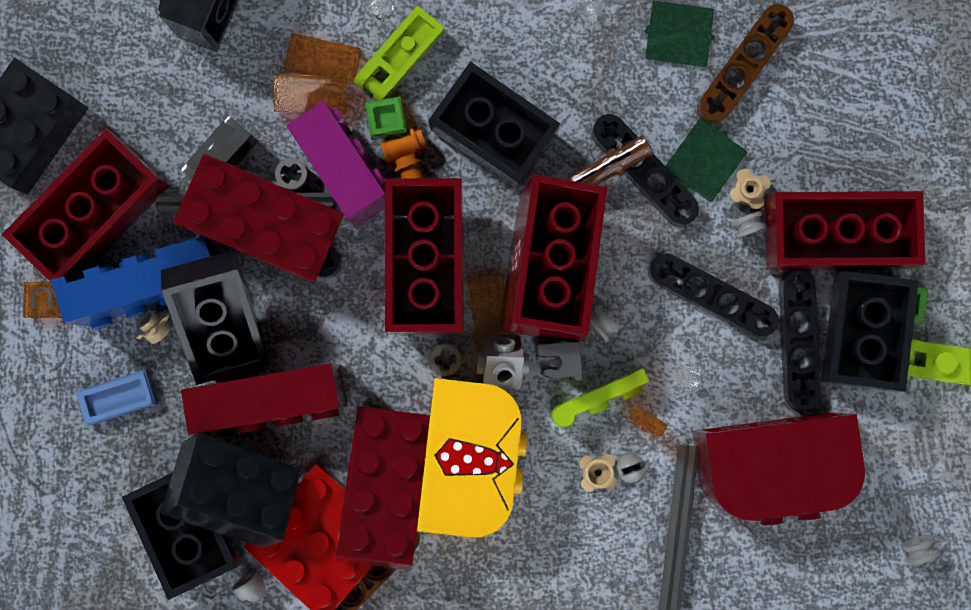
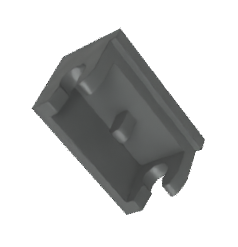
(227, 143)
(566, 360)

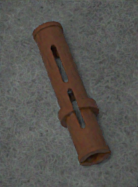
(637, 151)

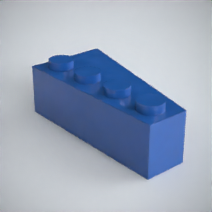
(125, 290)

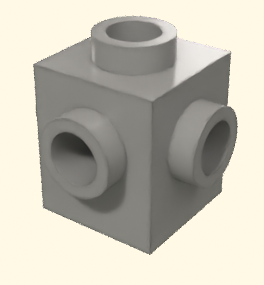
(502, 361)

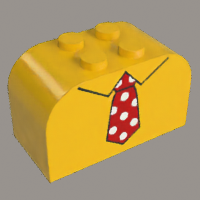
(470, 459)

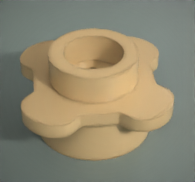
(740, 194)
(153, 326)
(605, 480)

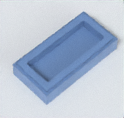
(117, 397)

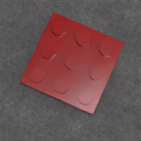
(307, 554)

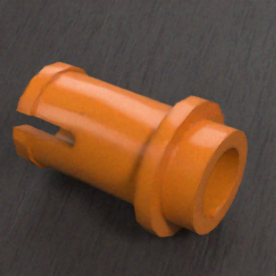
(403, 145)
(409, 166)

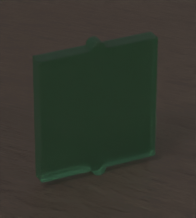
(679, 33)
(705, 160)

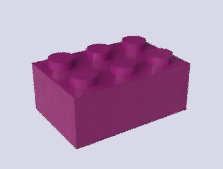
(340, 162)

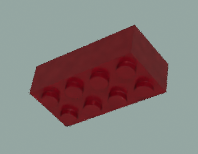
(85, 209)
(258, 218)
(845, 230)
(264, 398)
(383, 488)

